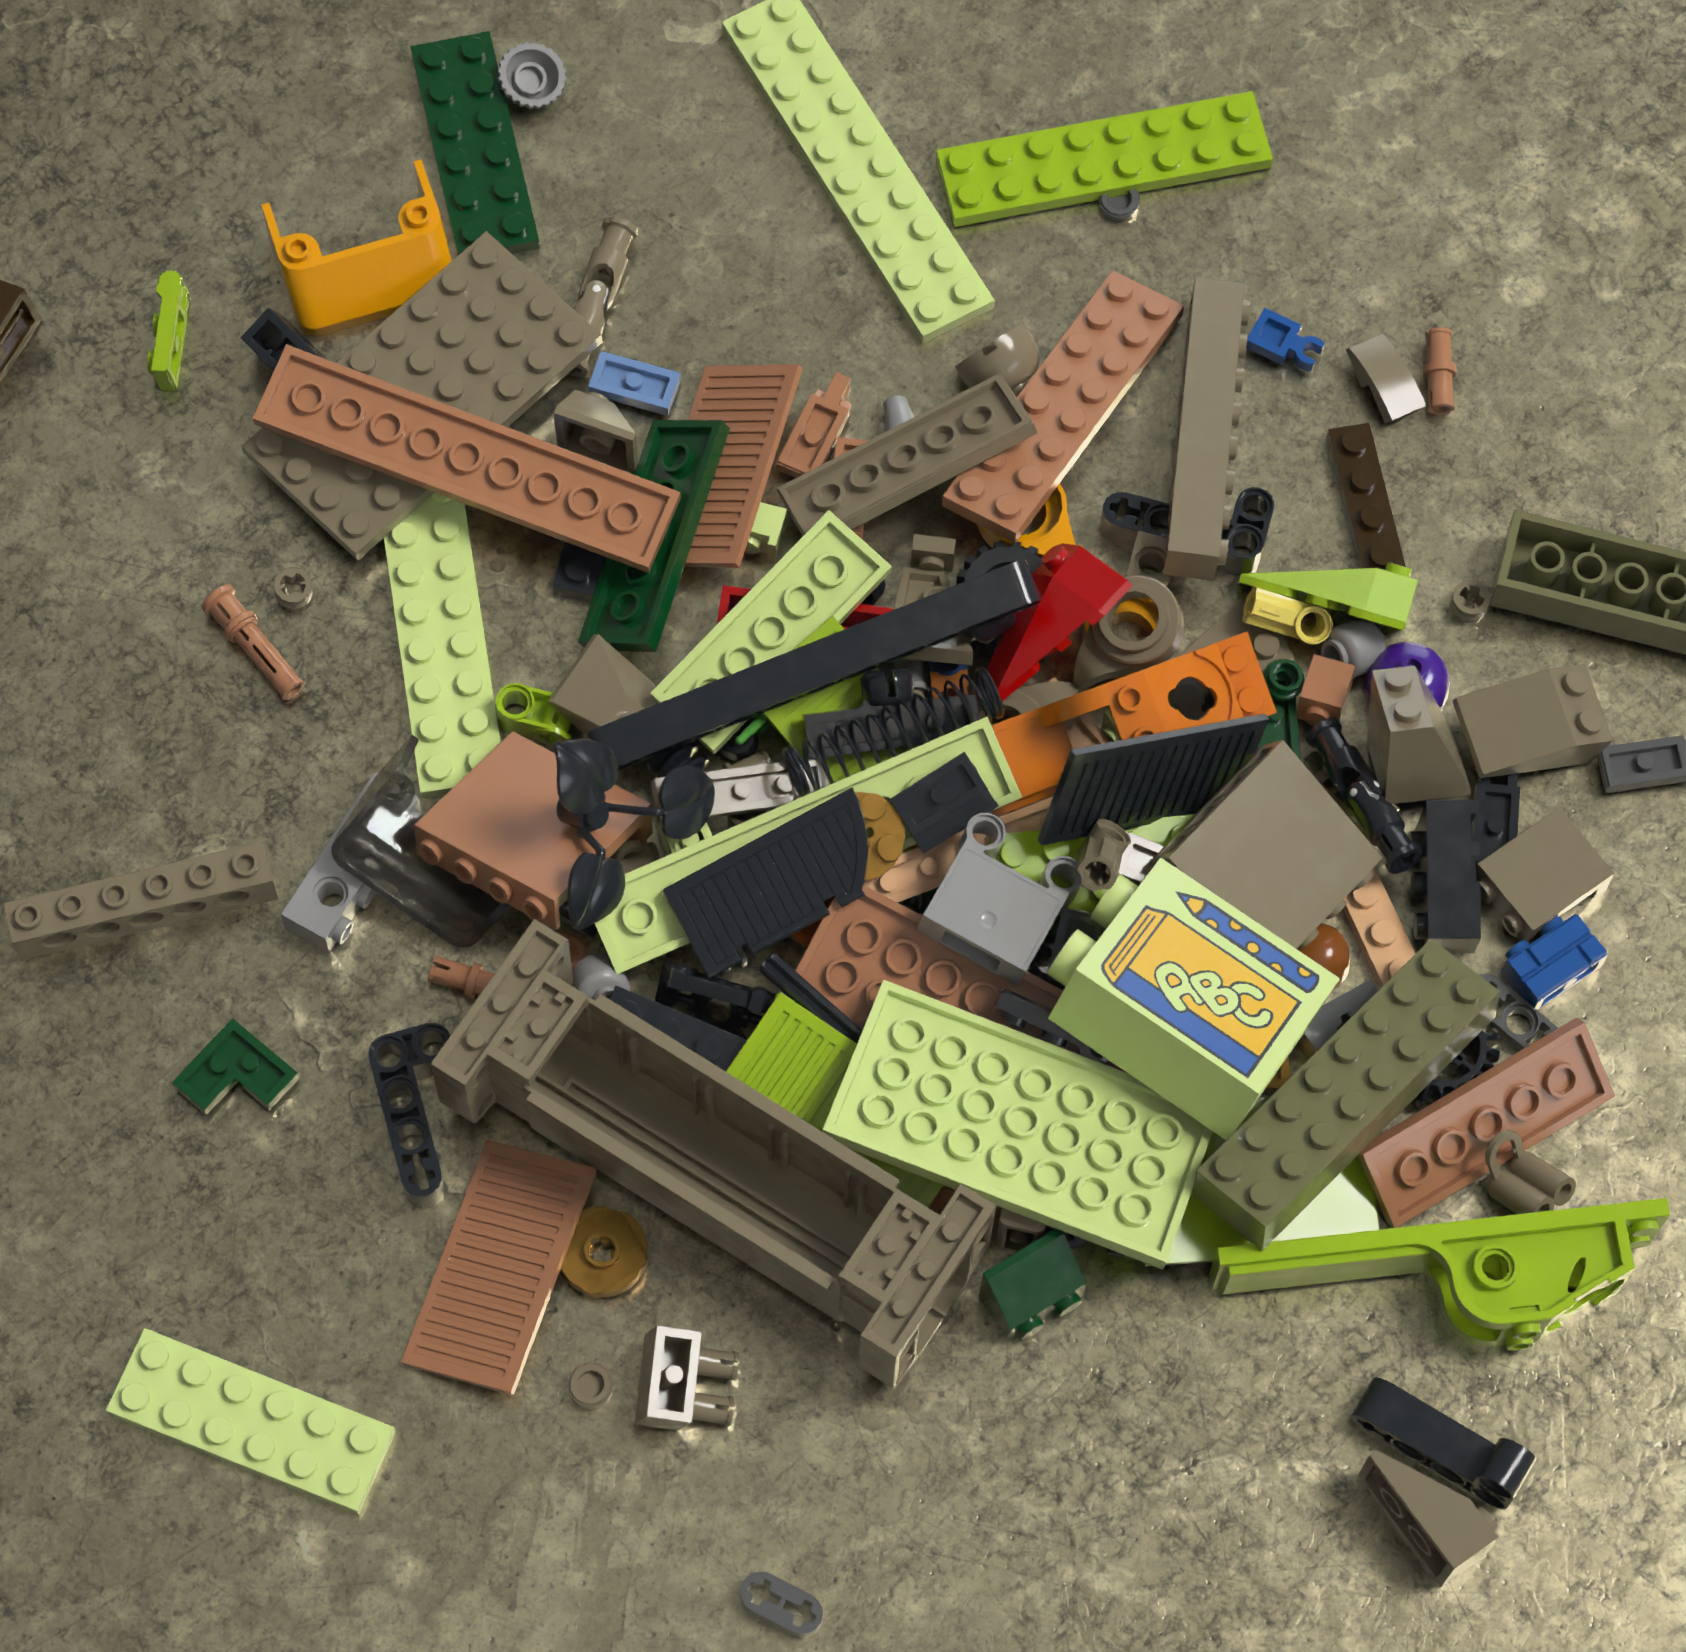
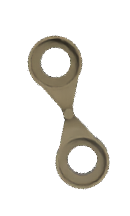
(1106, 655)

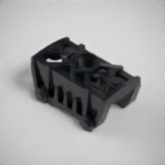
(740, 997)

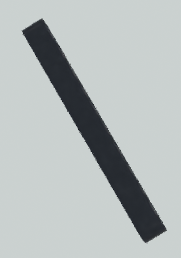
(819, 664)

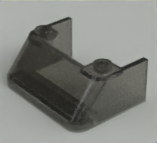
(381, 852)

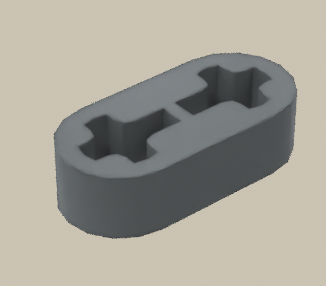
(787, 1595)

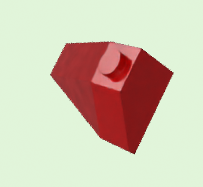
(1073, 591)

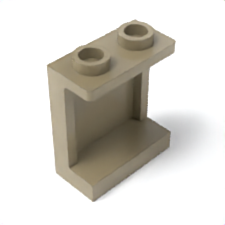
(1541, 875)

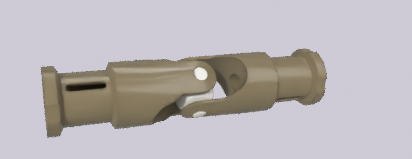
(608, 264)

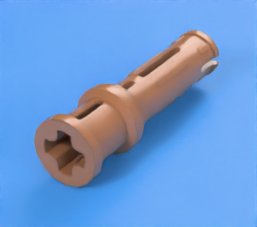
(242, 628)

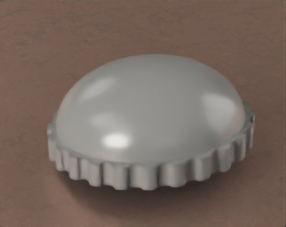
(532, 75)

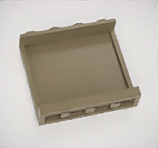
(1275, 847)

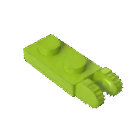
(169, 331)

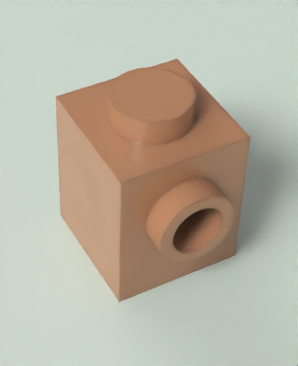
(1325, 690)

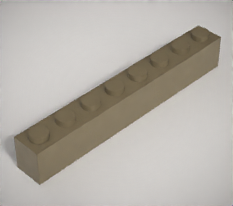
(1204, 430)

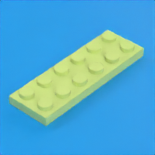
(817, 578)
(251, 1421)

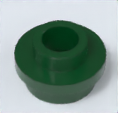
(1291, 672)

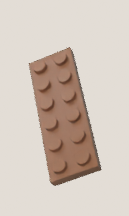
(1448, 1140)

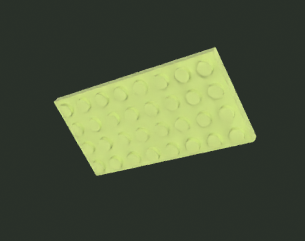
(1019, 1124)

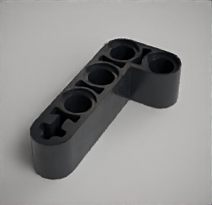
(1242, 530)
(412, 1118)
(1442, 1444)

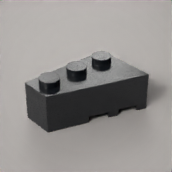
(1447, 876)

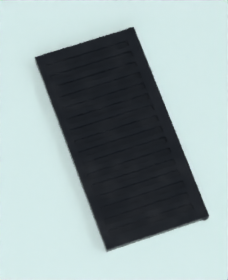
(1148, 776)

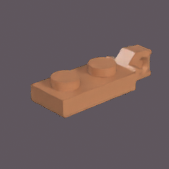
(816, 429)

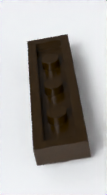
(1364, 496)

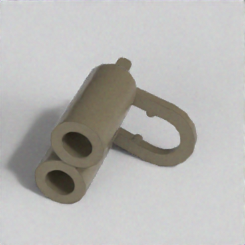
(1526, 1180)

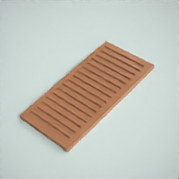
(755, 408)
(499, 1267)

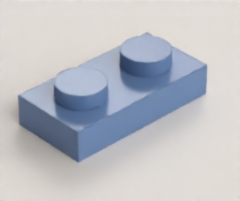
(634, 383)

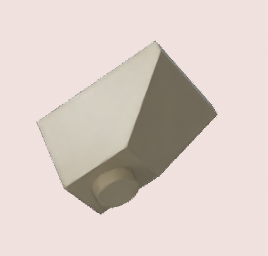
(596, 430)
(601, 687)

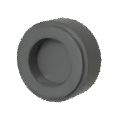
(1121, 207)

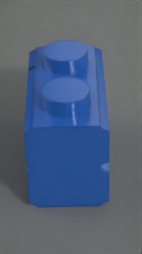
(1553, 961)

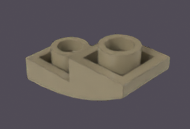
(1389, 379)

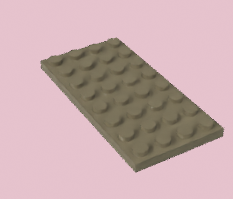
(471, 338)

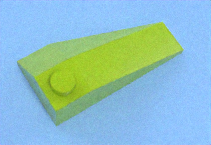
(1360, 592)

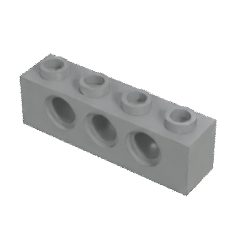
(324, 924)

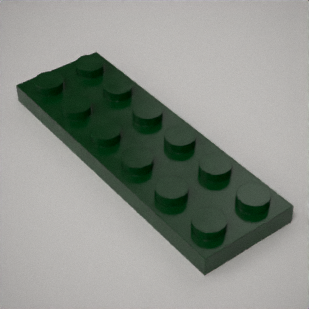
(474, 142)
(634, 604)

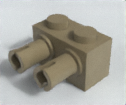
(669, 1380)

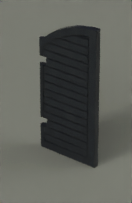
(774, 883)

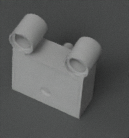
(994, 910)

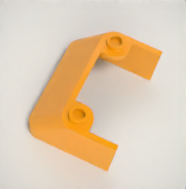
(364, 280)

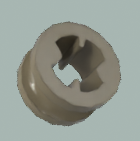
(291, 576)
(1457, 601)

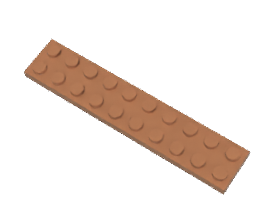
(467, 458)

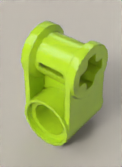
(537, 720)

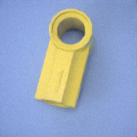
(1284, 615)

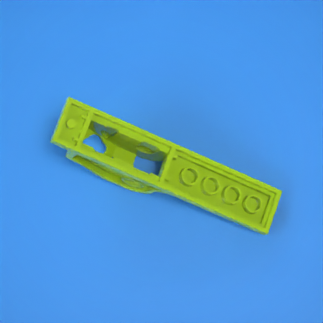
(1525, 1255)

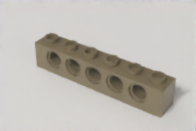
(140, 901)

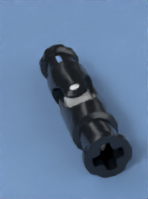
(1374, 814)

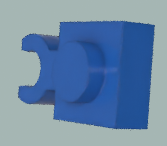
(1279, 337)

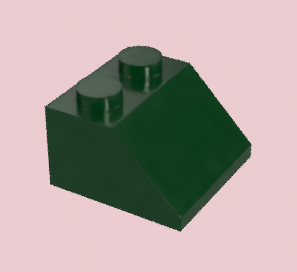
(1033, 1286)

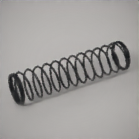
(984, 688)

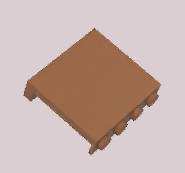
(506, 834)

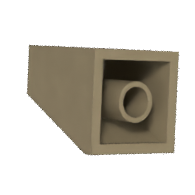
(1411, 740)

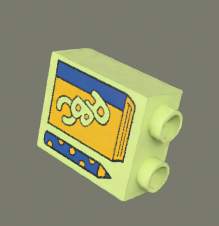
(1187, 995)

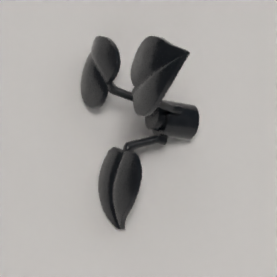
(583, 776)

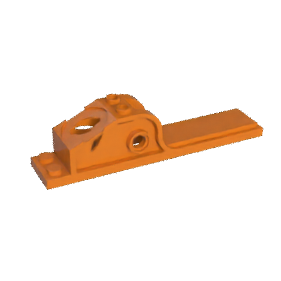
(1139, 705)

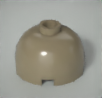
(1011, 354)

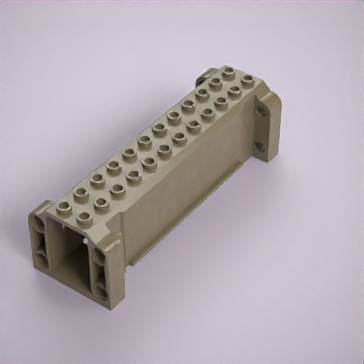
(713, 1153)

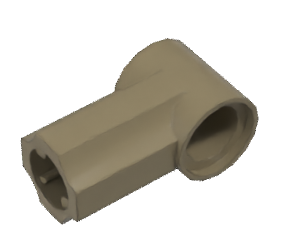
(1102, 855)

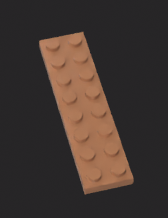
(1067, 404)

